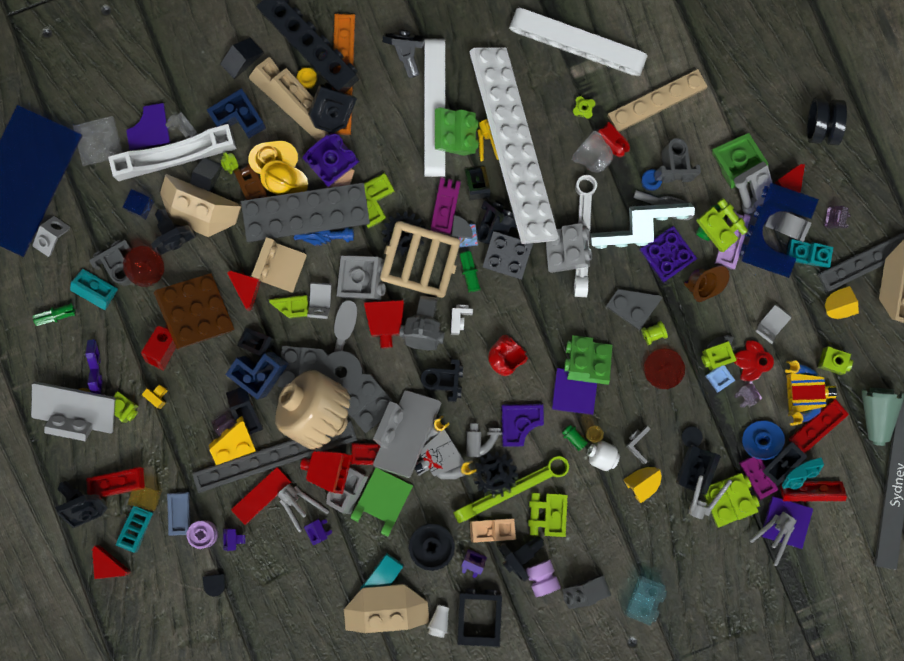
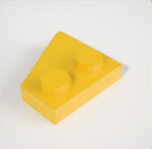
(232, 443)

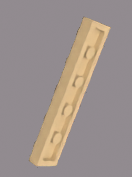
(657, 101)

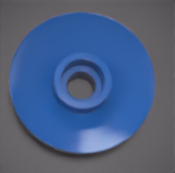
(760, 432)

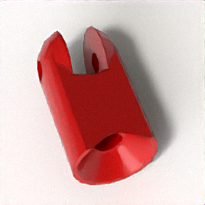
(615, 140)

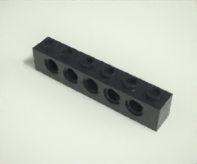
(340, 81)

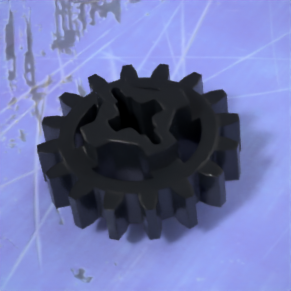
(390, 227)
(491, 466)

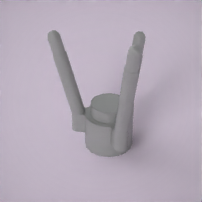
(289, 497)
(698, 506)
(785, 525)

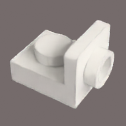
(456, 322)

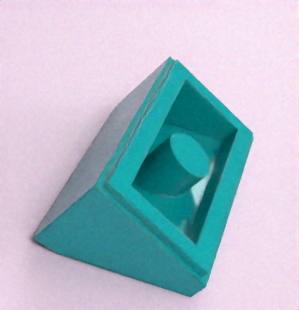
(93, 289)

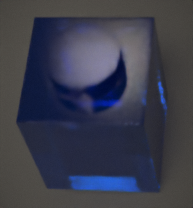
(138, 204)

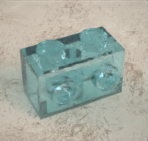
(645, 600)

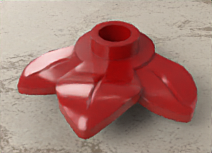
(749, 361)

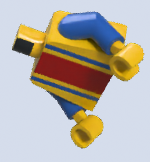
(806, 392)

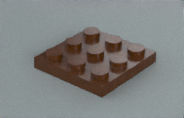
(193, 311)

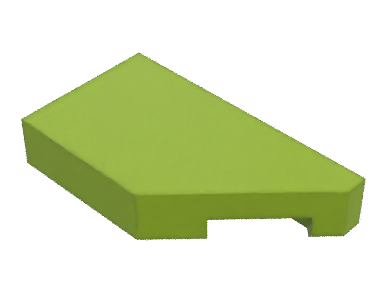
(292, 306)

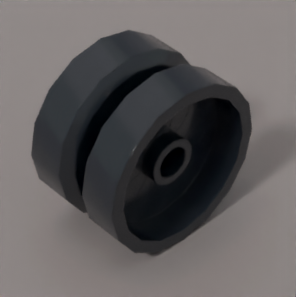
(826, 121)
(430, 559)

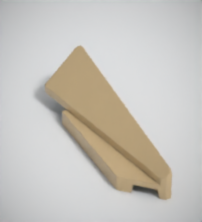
(287, 94)

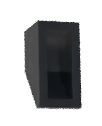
(243, 406)

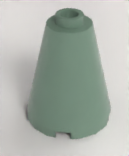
(881, 413)

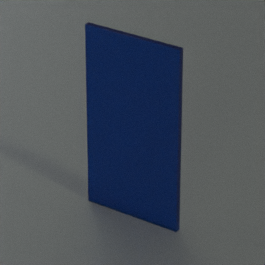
(31, 168)

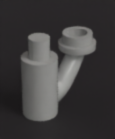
(473, 444)

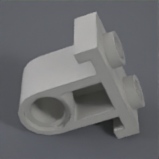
(789, 225)

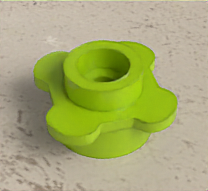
(578, 110)
(229, 162)

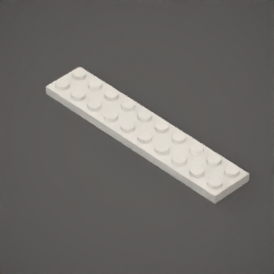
(514, 145)

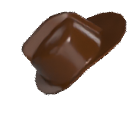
(707, 282)

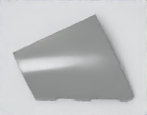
(353, 487)

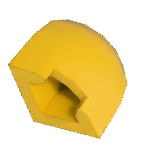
(842, 304)
(644, 482)

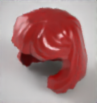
(506, 356)

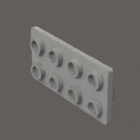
(72, 411)
(404, 432)

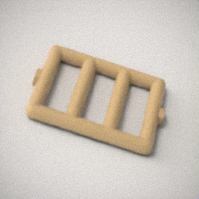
(436, 239)

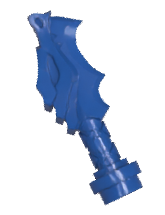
(325, 236)

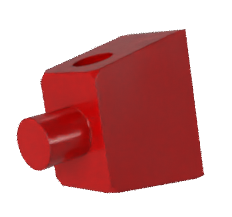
(385, 320)
(158, 352)
(327, 470)

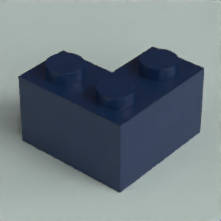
(237, 109)
(257, 378)

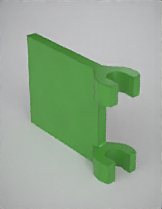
(383, 499)

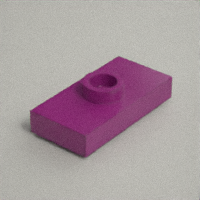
(759, 481)

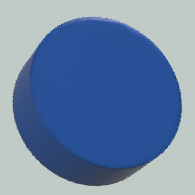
(648, 181)

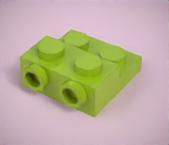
(734, 503)

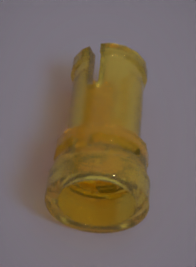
(594, 434)

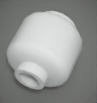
(603, 455)

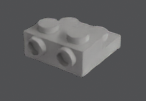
(570, 249)
(361, 278)

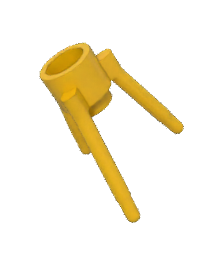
(485, 131)

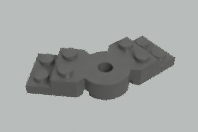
(367, 397)

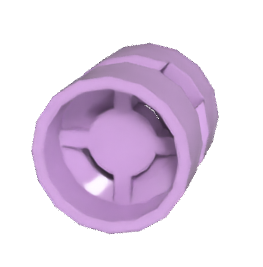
(202, 534)
(543, 578)

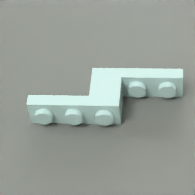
(641, 225)

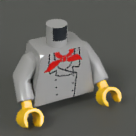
(441, 455)

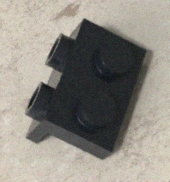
(698, 463)

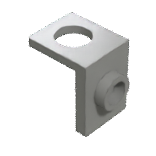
(48, 236)
(319, 300)
(773, 323)
(635, 437)

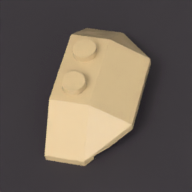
(197, 207)
(893, 284)
(386, 609)

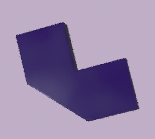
(93, 358)

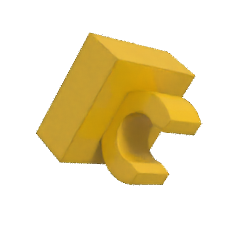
(155, 396)

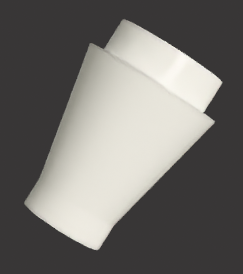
(439, 623)

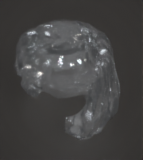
(594, 153)

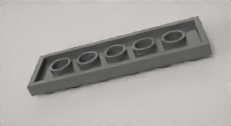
(305, 212)

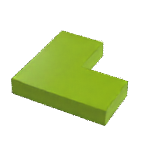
(376, 190)

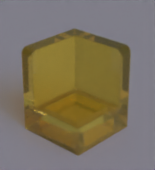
(145, 498)

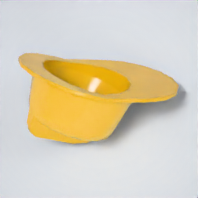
(272, 151)
(283, 178)

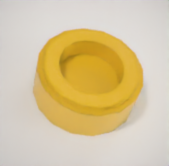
(307, 77)

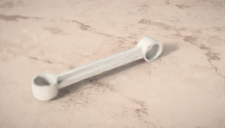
(584, 217)

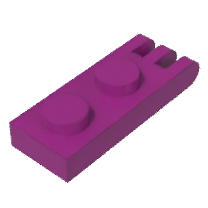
(445, 207)

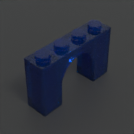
(757, 251)

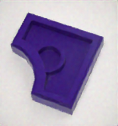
(150, 130)
(518, 421)

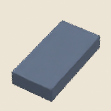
(178, 513)

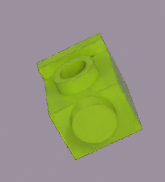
(828, 363)

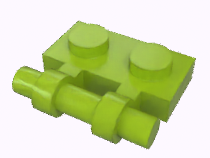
(717, 229)
(555, 514)

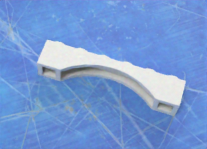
(203, 145)

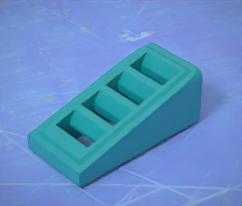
(124, 533)

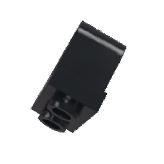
(495, 219)
(446, 380)

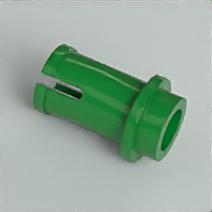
(574, 437)

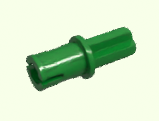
(469, 271)
(54, 314)

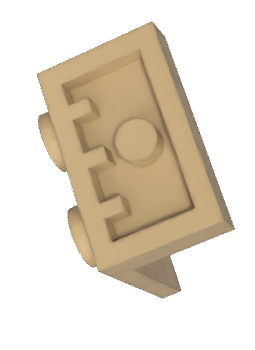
(279, 265)

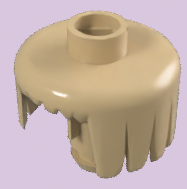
(312, 408)

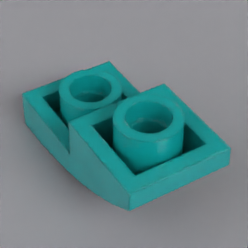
(810, 254)
(799, 475)
(384, 572)

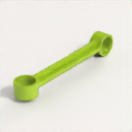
(521, 485)

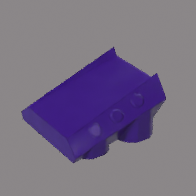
(330, 158)

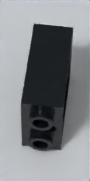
(478, 640)

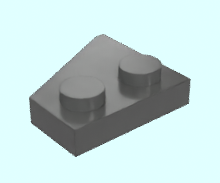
(633, 306)

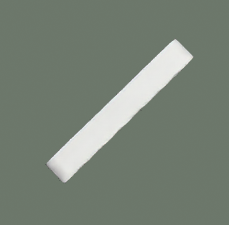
(578, 41)
(434, 99)

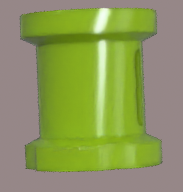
(654, 333)

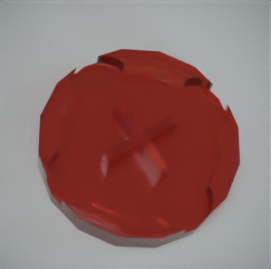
(143, 266)
(664, 369)

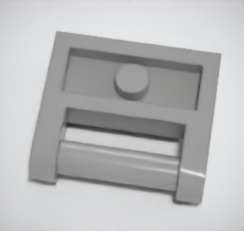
(757, 178)

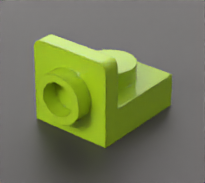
(718, 356)
(124, 408)

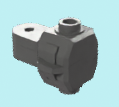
(423, 330)

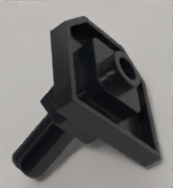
(405, 46)
(331, 109)
(172, 237)
(79, 507)
(515, 560)

